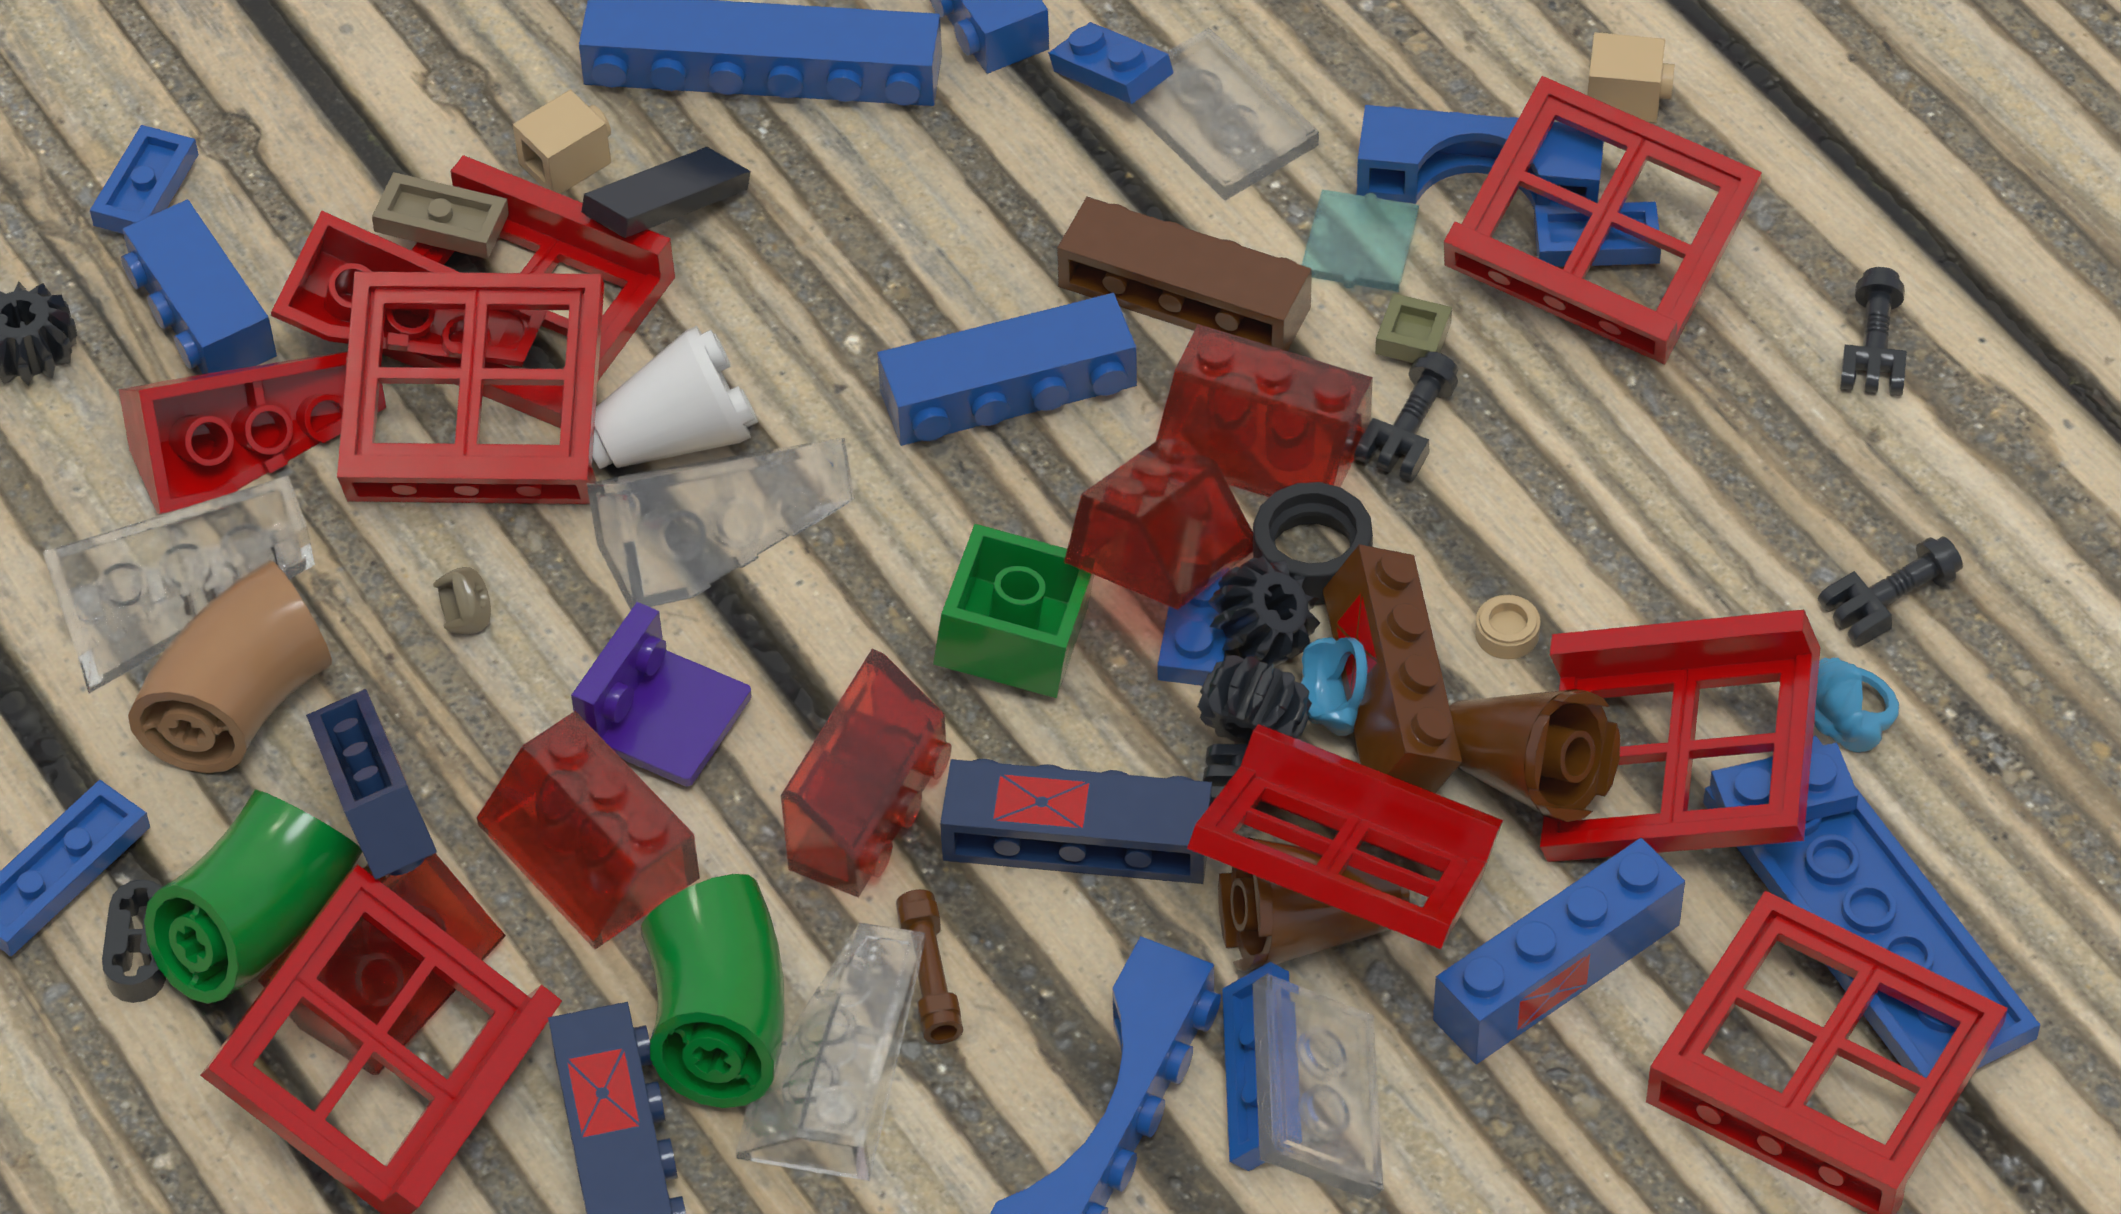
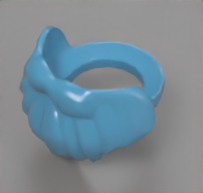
(1322, 670)
(1840, 705)

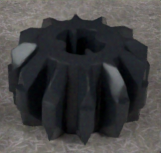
(34, 333)
(1264, 611)
(1252, 693)

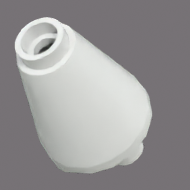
(673, 406)

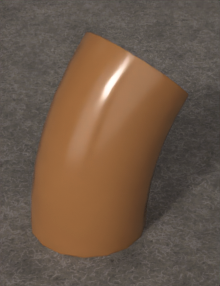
(228, 673)

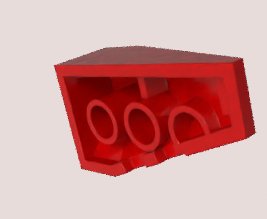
(321, 294)
(231, 426)

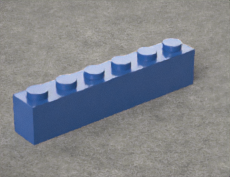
(763, 50)

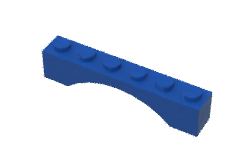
(1156, 1015)

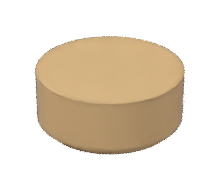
(1507, 626)

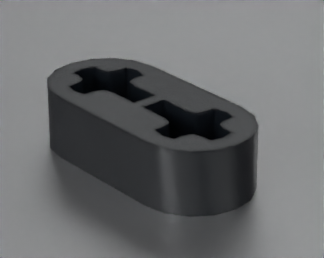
(124, 940)

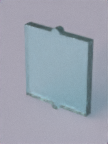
(1360, 240)

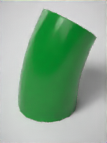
(246, 898)
(716, 991)

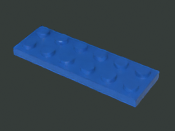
(1869, 885)

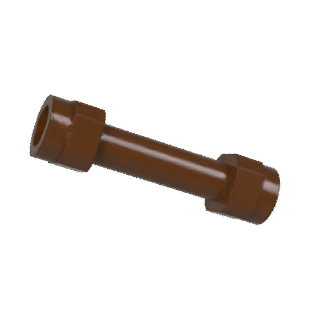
(937, 1008)

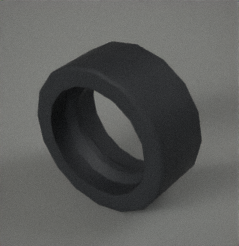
(1306, 505)

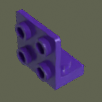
(655, 703)

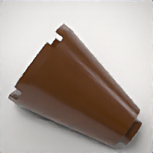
(1540, 748)
(1284, 925)

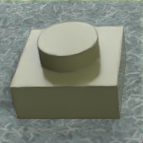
(1412, 328)

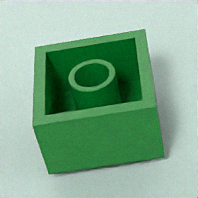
(1013, 612)

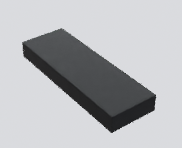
(665, 192)

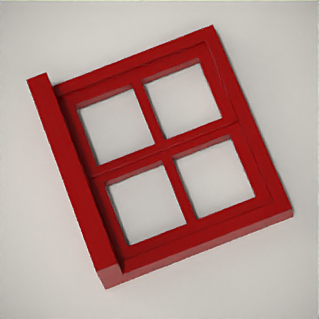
(563, 234)
(1565, 291)
(469, 469)
(1682, 661)
(1362, 808)
(454, 1101)
(1780, 1125)

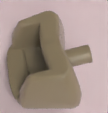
(464, 601)

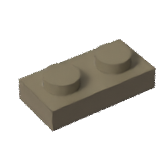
(440, 215)

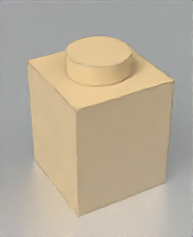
(1630, 73)
(563, 142)

